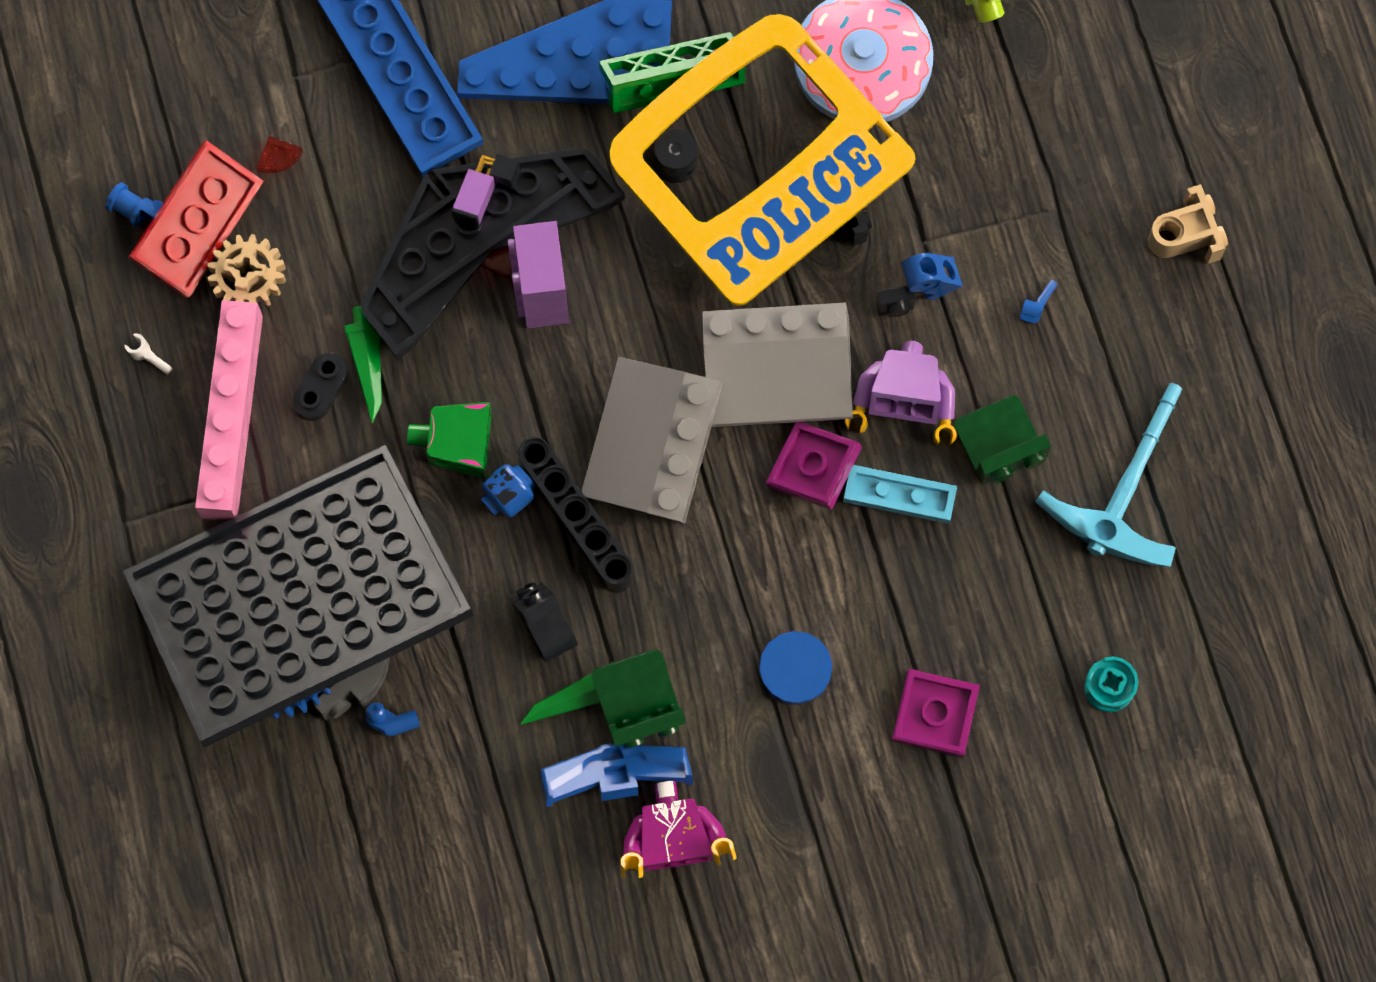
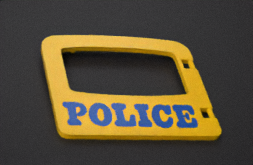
(799, 204)

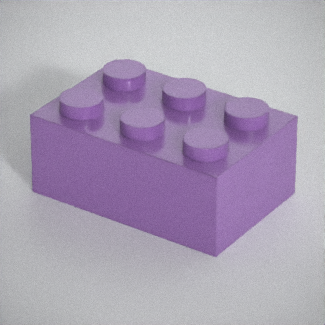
(538, 274)

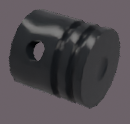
(675, 156)

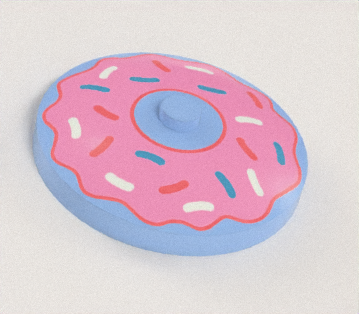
(876, 46)

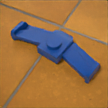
(614, 771)

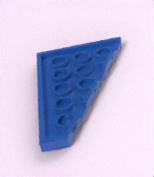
(563, 57)

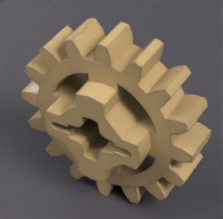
(247, 258)

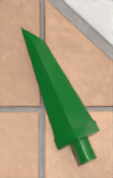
(366, 355)
(573, 697)

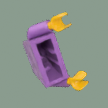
(906, 388)

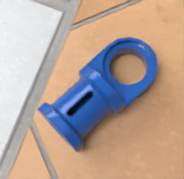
(131, 205)

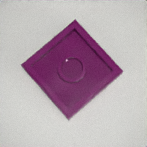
(813, 465)
(935, 713)

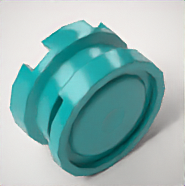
(1111, 684)

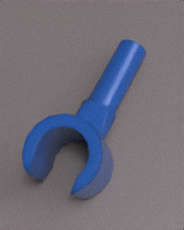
(1032, 310)

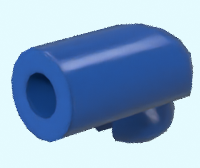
(389, 723)

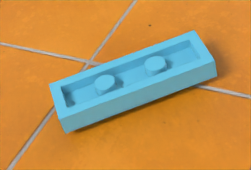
(900, 494)

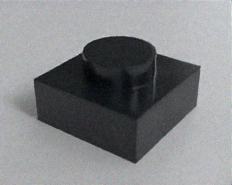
(895, 301)

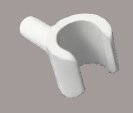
(144, 352)

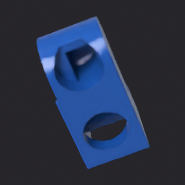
(927, 274)

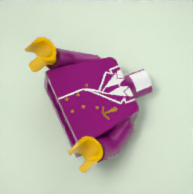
(673, 834)

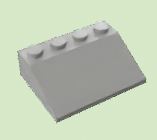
(779, 363)
(652, 439)

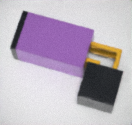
(479, 187)

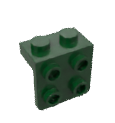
(1001, 440)
(638, 698)

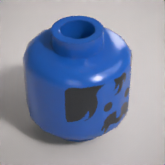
(507, 490)

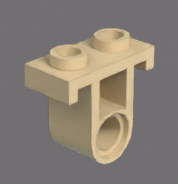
(1192, 227)

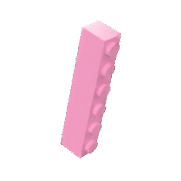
(229, 410)

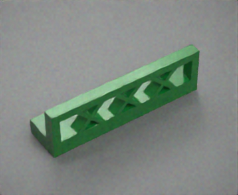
(647, 82)

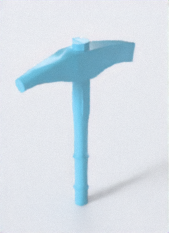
(1105, 529)

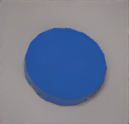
(795, 668)

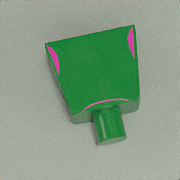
(456, 437)

